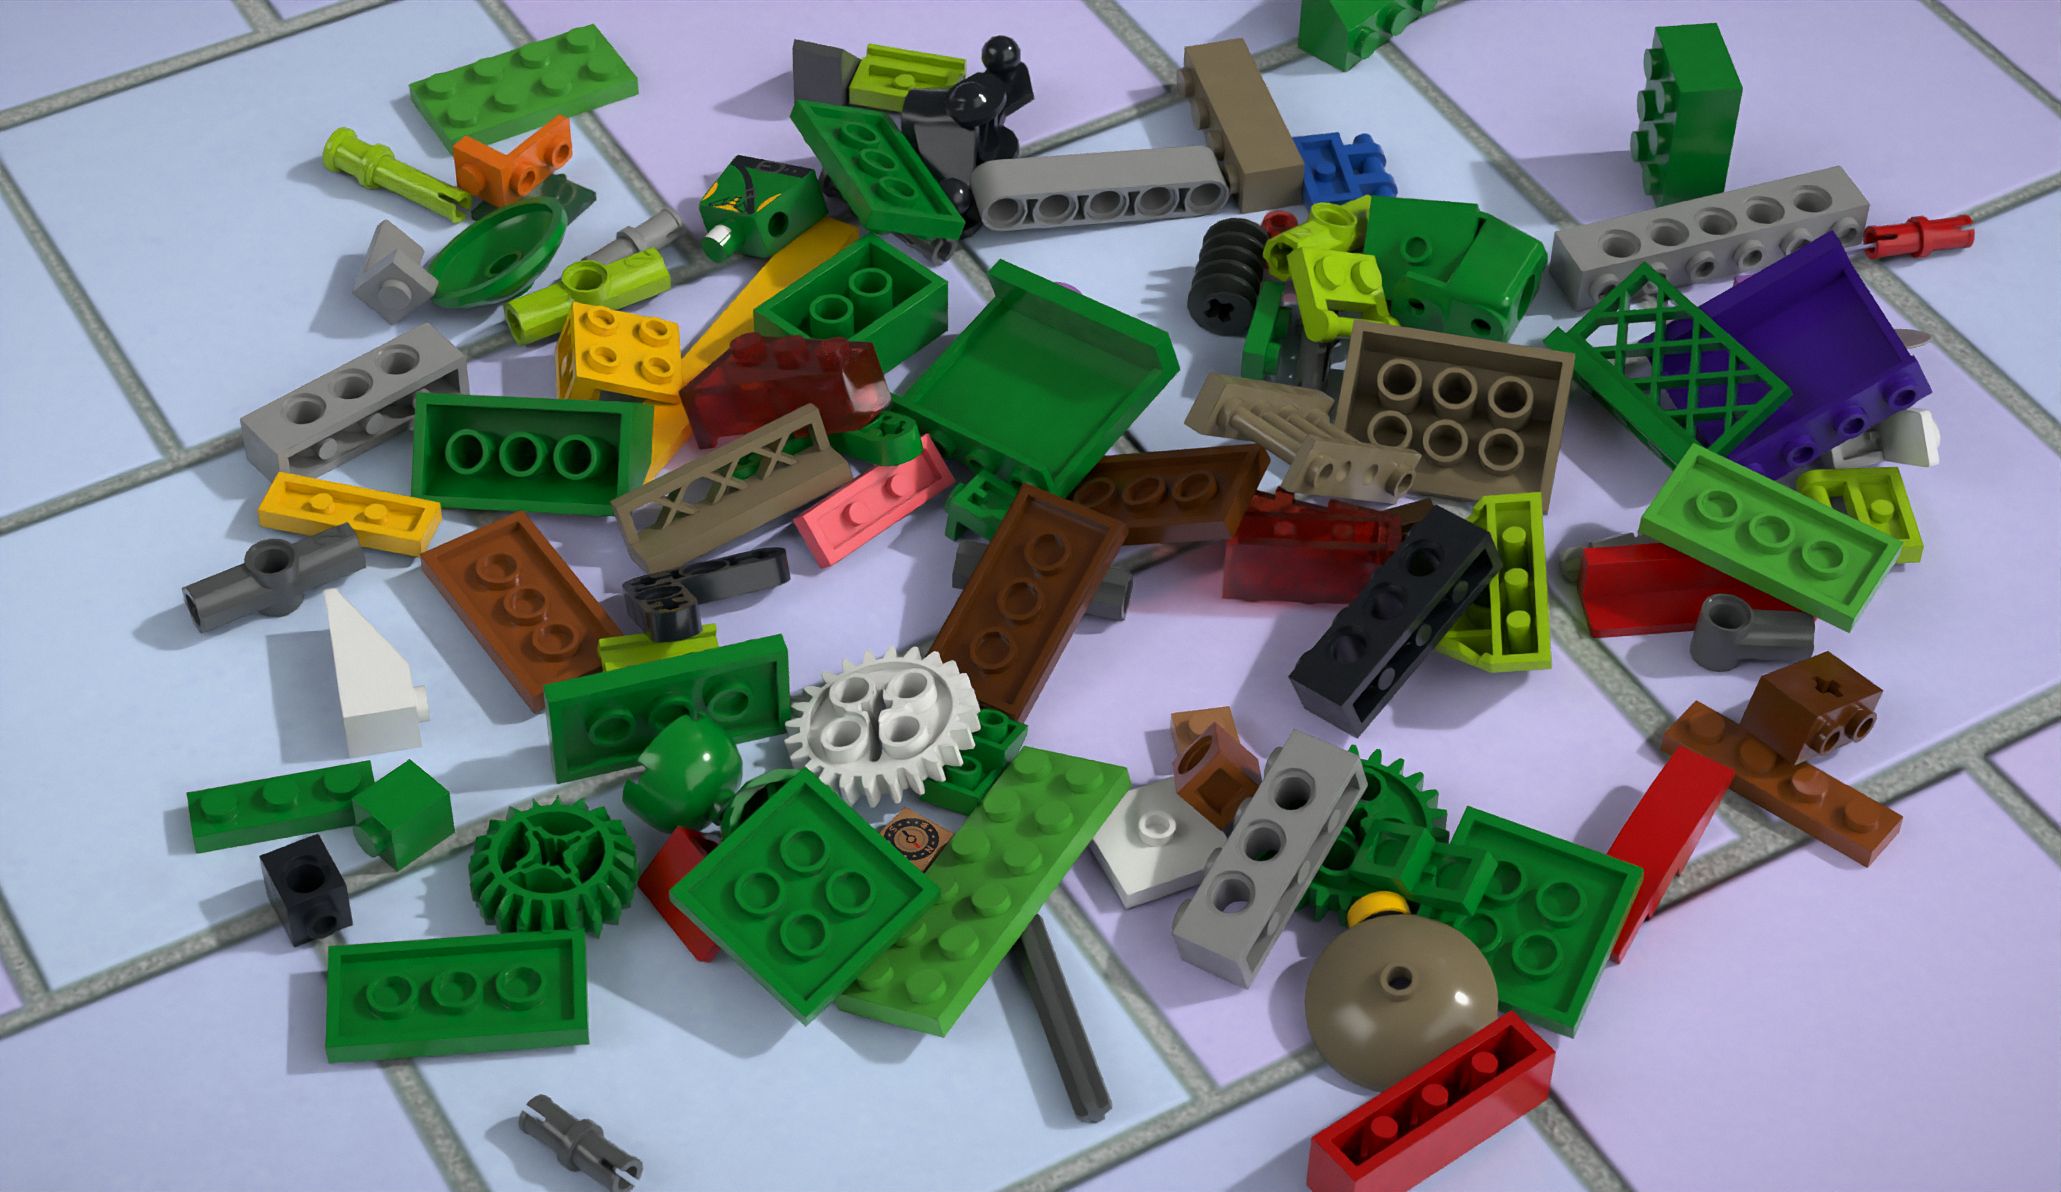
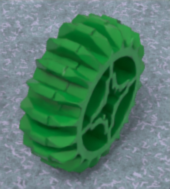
(540, 868)

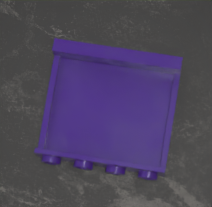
(1822, 338)

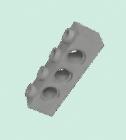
(353, 405)
(1240, 942)

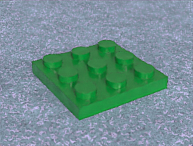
(805, 895)
(1543, 918)

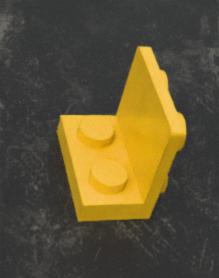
(618, 355)

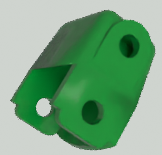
(1485, 291)

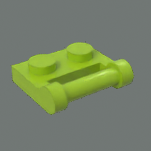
(1336, 282)
(1871, 497)

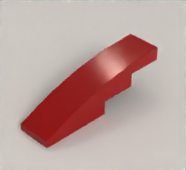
(1667, 830)

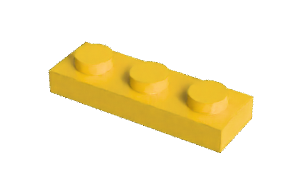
(377, 517)

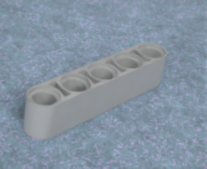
(1098, 188)

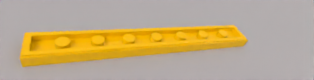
(791, 263)

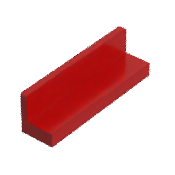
(1654, 590)

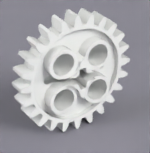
(920, 731)

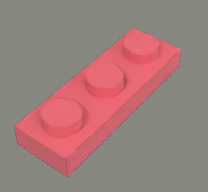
(871, 504)

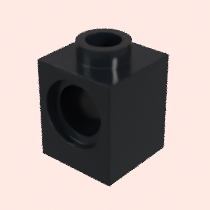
(306, 890)

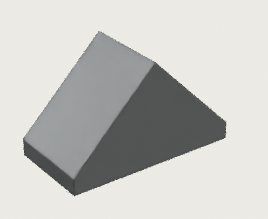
(822, 72)

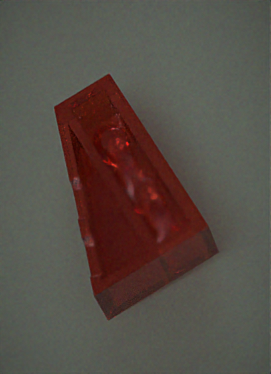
(776, 375)
(1306, 550)

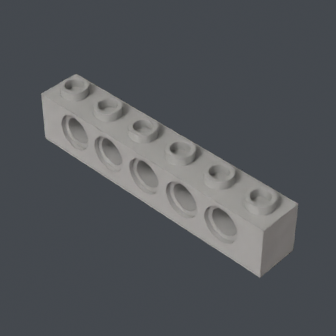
(1708, 235)

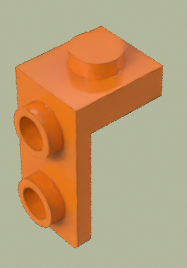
(509, 177)

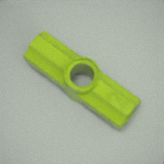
(1326, 228)
(587, 283)

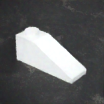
(373, 684)

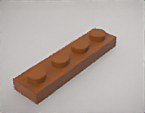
(1789, 791)

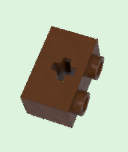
(1811, 708)

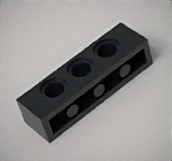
(1396, 620)

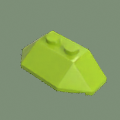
(1510, 618)

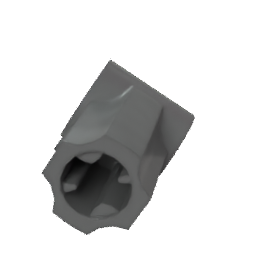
(1735, 631)

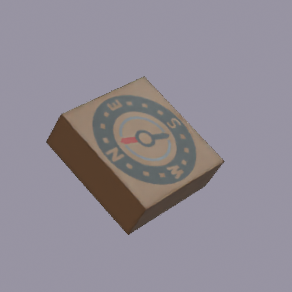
(916, 837)

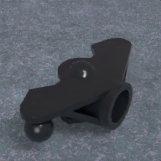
(964, 123)

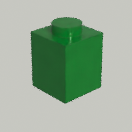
(402, 815)

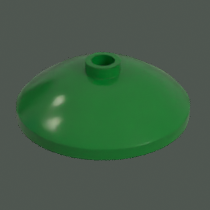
(499, 254)

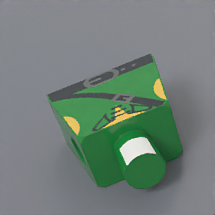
(759, 208)

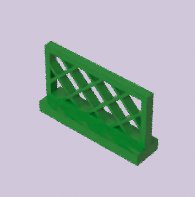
(1625, 397)

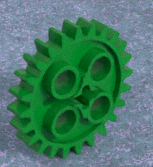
(1389, 799)

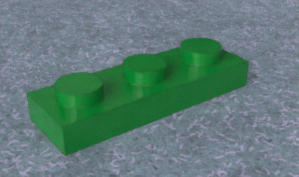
(276, 806)

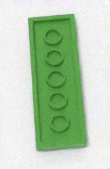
(992, 887)

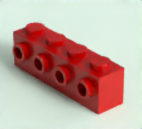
(1435, 1112)

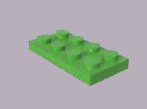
(524, 88)
(1771, 537)

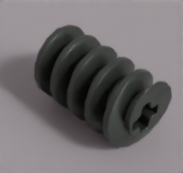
(1228, 276)

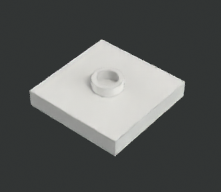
(1154, 844)

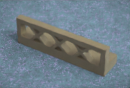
(735, 509)

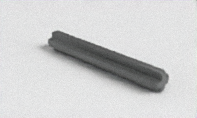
(1062, 1023)

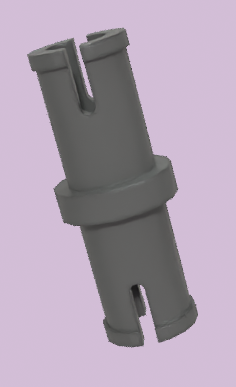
(580, 1144)

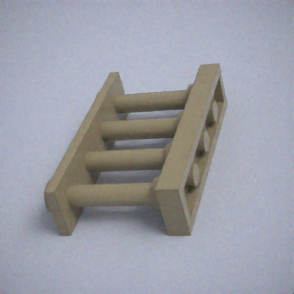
(1298, 430)

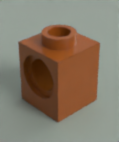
(1216, 775)

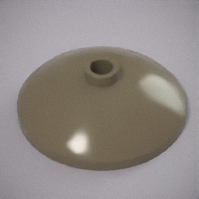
(1388, 1033)

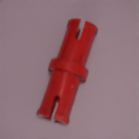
(1918, 236)

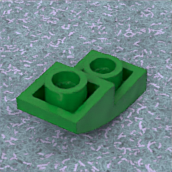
(994, 750)

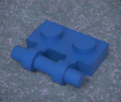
(1331, 165)

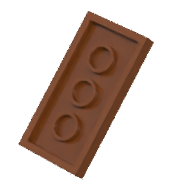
(521, 604)

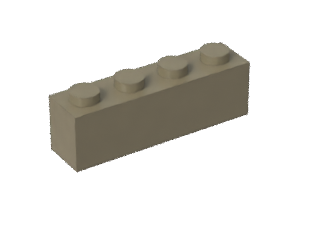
(1241, 125)

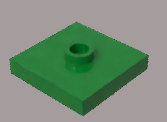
(1418, 238)

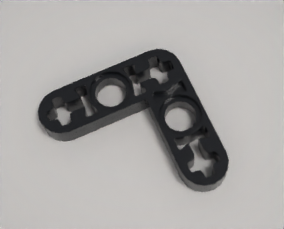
(668, 600)

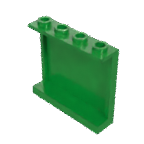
(1039, 383)

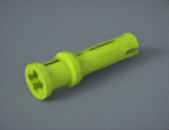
(378, 168)

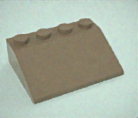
(1471, 406)

